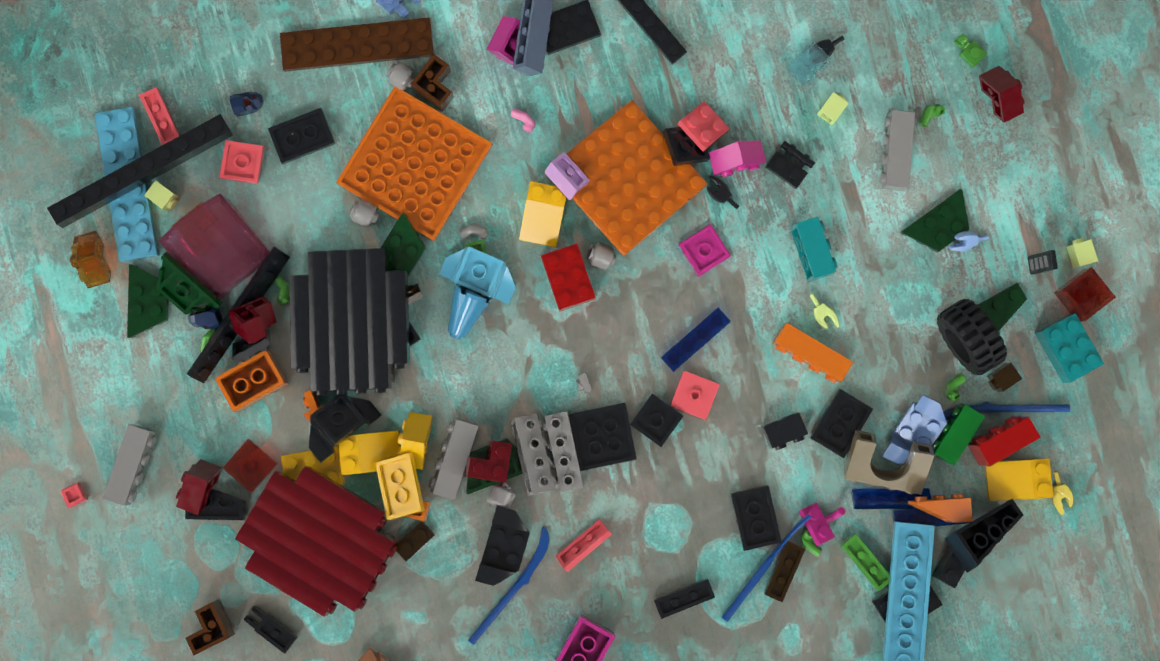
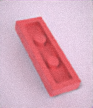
(159, 115)
(583, 545)

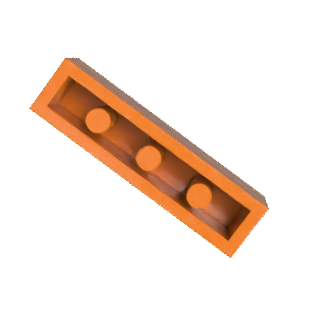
(812, 352)

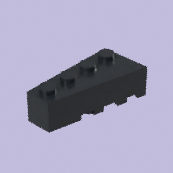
(980, 536)

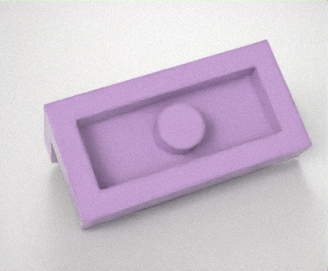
(566, 175)

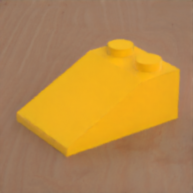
(543, 214)
(362, 451)
(1019, 479)

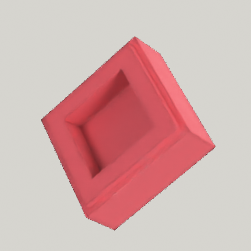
(74, 495)

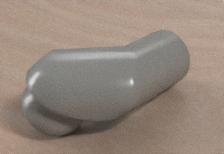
(475, 229)

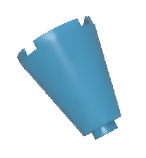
(465, 310)

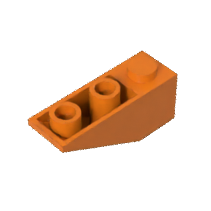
(951, 509)

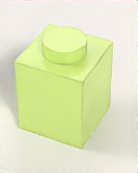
(833, 108)
(162, 196)
(1082, 253)

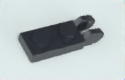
(271, 630)

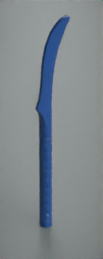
(986, 407)
(760, 572)
(522, 580)

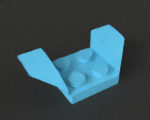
(480, 273)

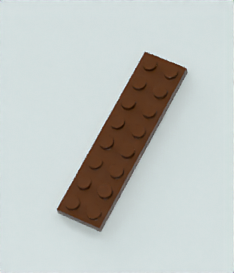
(356, 44)

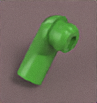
(284, 294)
(952, 387)

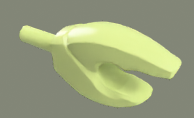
(823, 310)

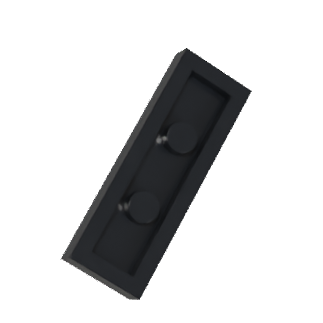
(684, 598)

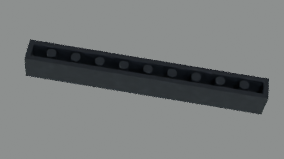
(139, 171)

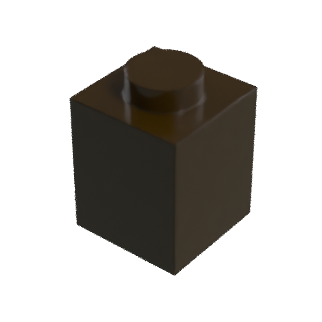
(1003, 377)

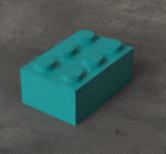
(813, 249)
(1069, 348)

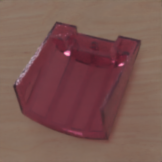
(216, 245)

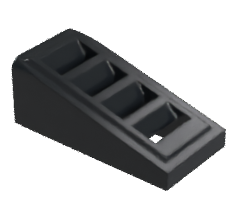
(1042, 262)

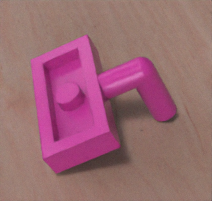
(818, 524)

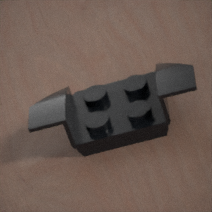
(337, 421)
(503, 548)

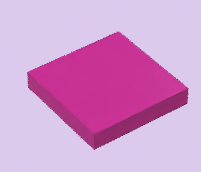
(704, 250)

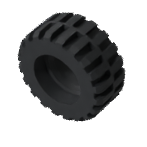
(971, 337)

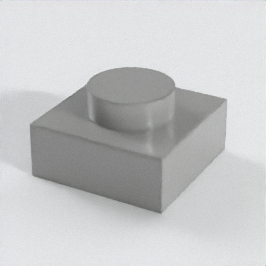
(583, 383)

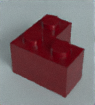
(1004, 92)
(252, 319)
(495, 466)
(197, 485)

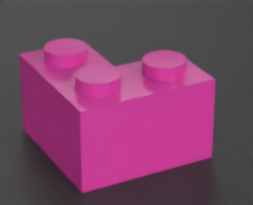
(737, 156)

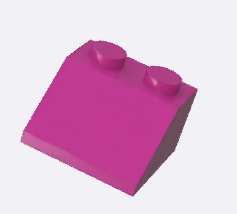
(505, 39)

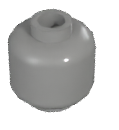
(400, 75)
(363, 213)
(601, 255)
(501, 496)

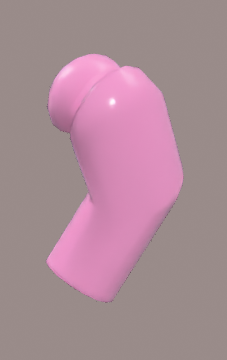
(524, 117)

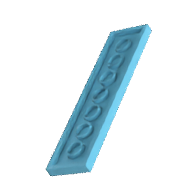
(132, 211)
(908, 592)

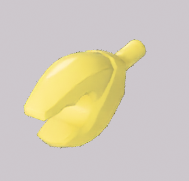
(1059, 492)

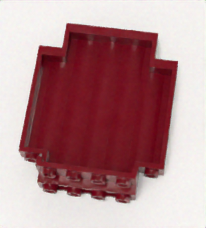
(317, 541)

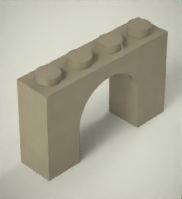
(907, 478)

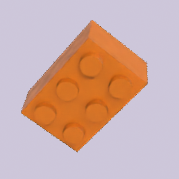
(251, 381)

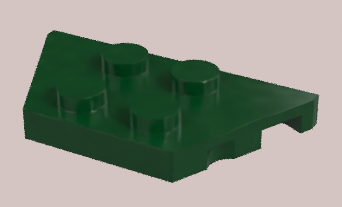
(940, 224)
(403, 246)
(183, 288)
(145, 303)
(513, 470)

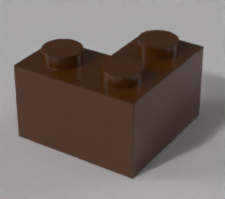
(429, 82)
(215, 628)

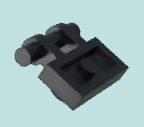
(786, 169)

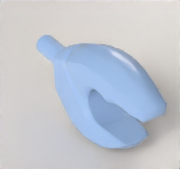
(969, 239)

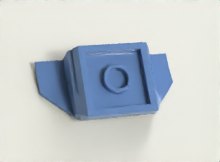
(919, 424)

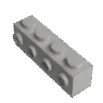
(897, 150)
(563, 451)
(532, 454)
(453, 458)
(129, 465)

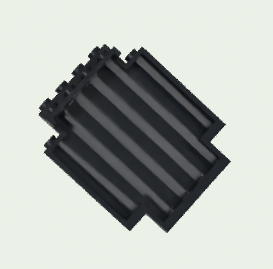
(349, 321)

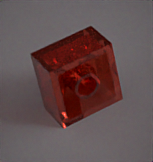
(1085, 294)

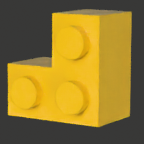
(415, 437)

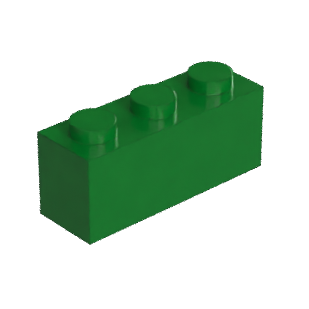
(957, 433)

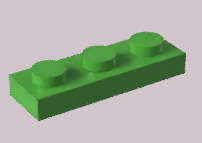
(866, 562)

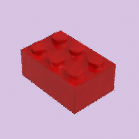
(568, 277)
(1003, 440)

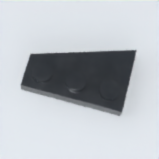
(220, 507)

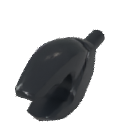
(828, 46)
(723, 194)

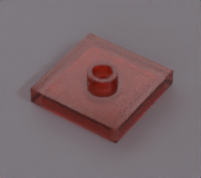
(250, 466)

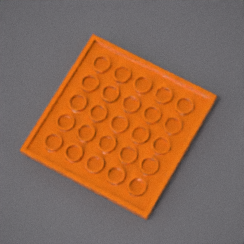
(414, 163)
(631, 178)

